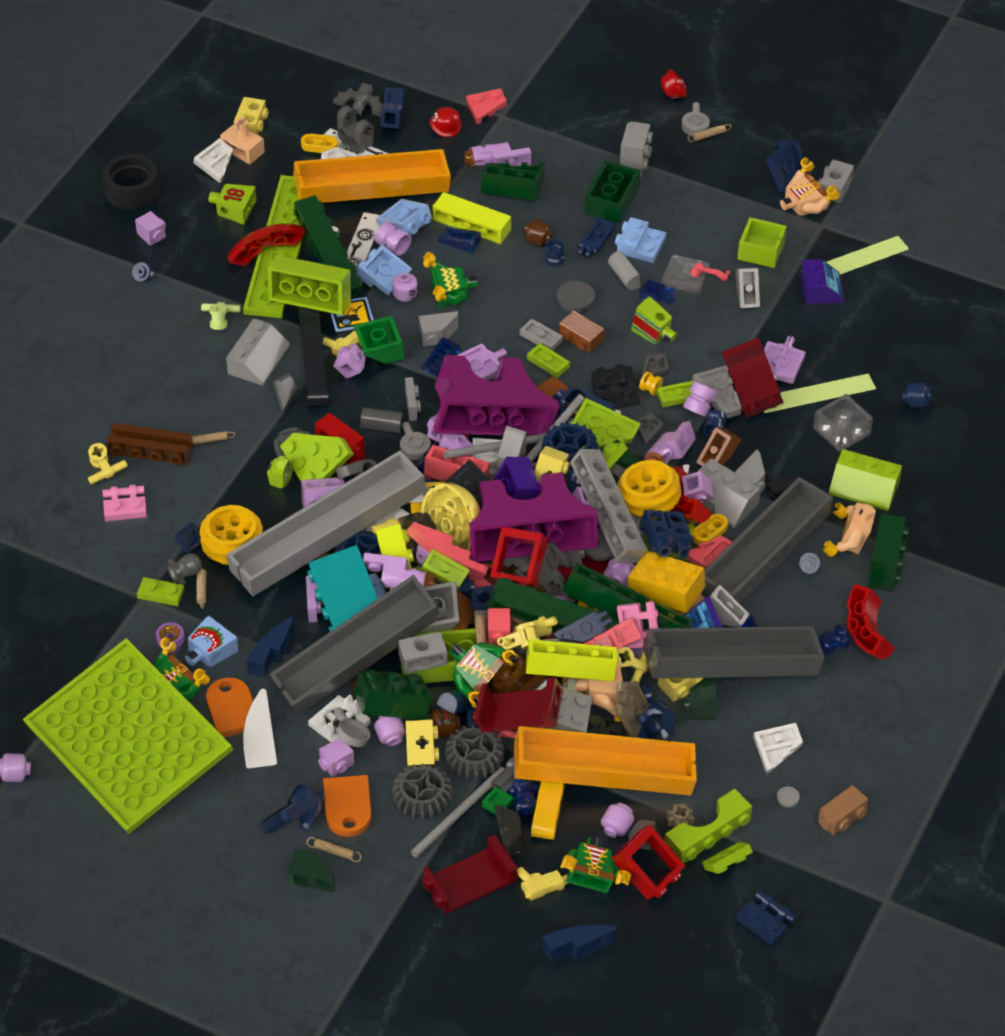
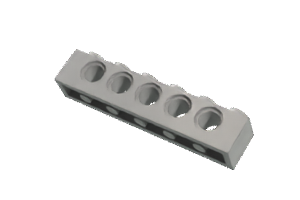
(611, 508)

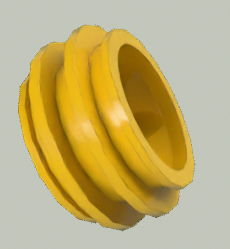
(649, 487)
(224, 531)

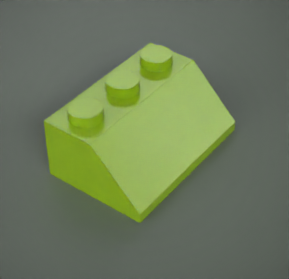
(865, 479)

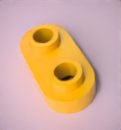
(318, 143)
(710, 529)

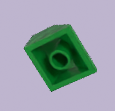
(380, 340)

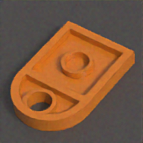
(230, 707)
(347, 801)

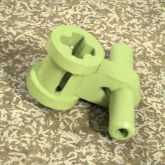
(218, 313)

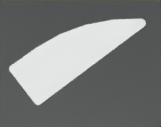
(258, 734)

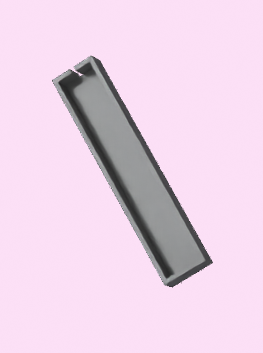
(326, 523)

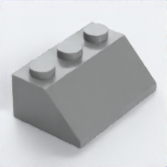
(257, 352)
(732, 493)

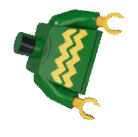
(448, 282)

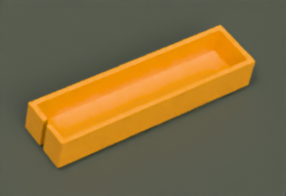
(372, 176)
(604, 760)

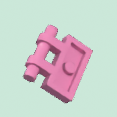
(125, 507)
(633, 610)

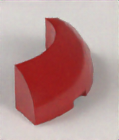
(269, 235)
(692, 509)
(862, 622)

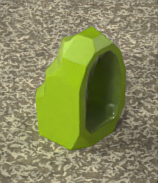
(280, 472)

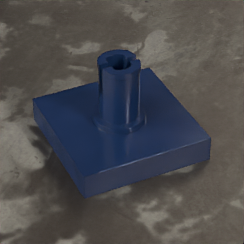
(785, 164)

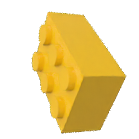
(667, 581)

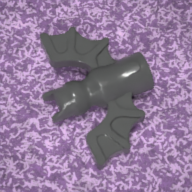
(362, 98)

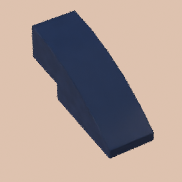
(271, 648)
(578, 941)

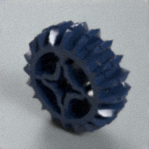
(570, 439)
(366, 544)

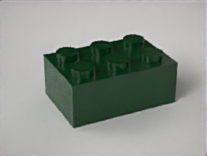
(612, 191)
(887, 552)
(392, 695)

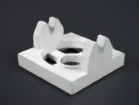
(328, 730)

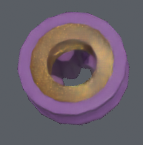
(173, 632)

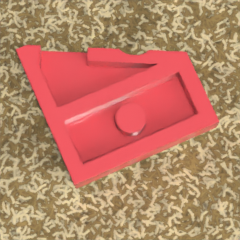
(485, 103)
(708, 551)

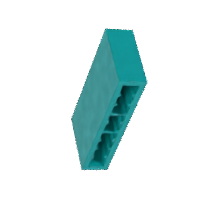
(341, 585)

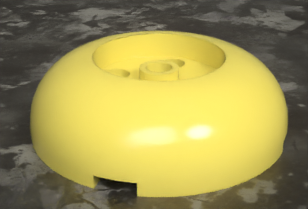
(451, 511)

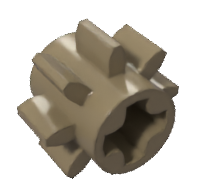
(680, 814)

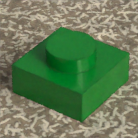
(497, 798)

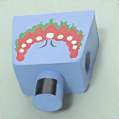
(210, 643)

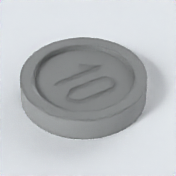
(788, 796)

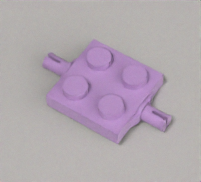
(784, 360)
(483, 361)

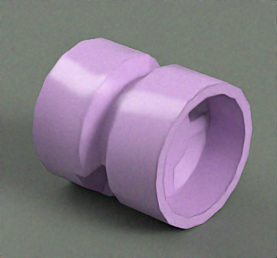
(393, 238)
(700, 398)

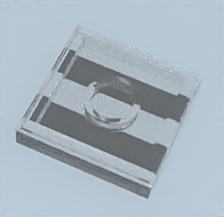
(679, 277)

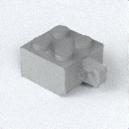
(636, 146)
(574, 709)

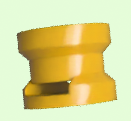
(650, 383)

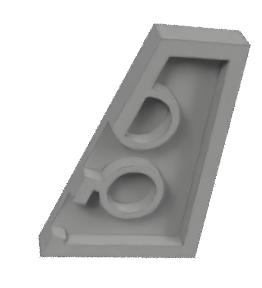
(726, 398)

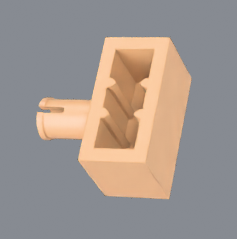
(245, 144)

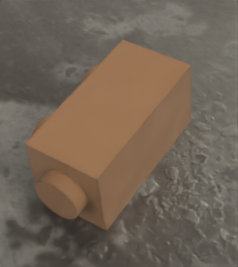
(843, 810)

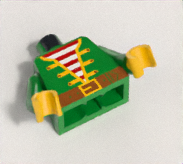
(477, 666)
(177, 674)
(593, 867)

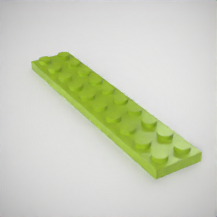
(282, 211)

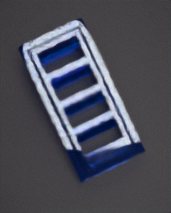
(468, 243)
(443, 344)

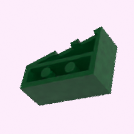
(513, 181)

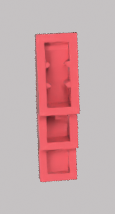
(441, 542)
(617, 635)

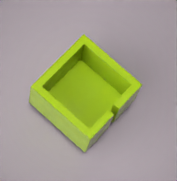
(762, 242)

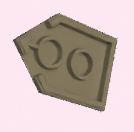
(629, 704)

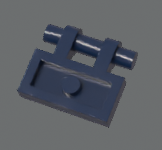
(763, 923)

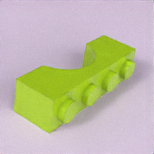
(689, 840)

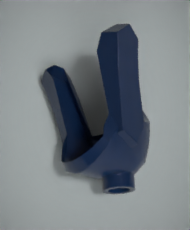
(566, 397)
(657, 719)
(302, 805)

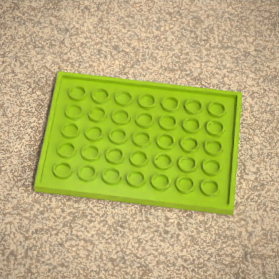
(127, 735)

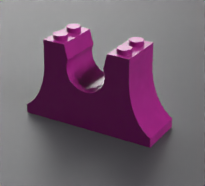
(487, 406)
(552, 513)

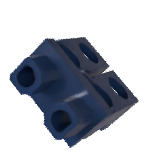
(665, 534)

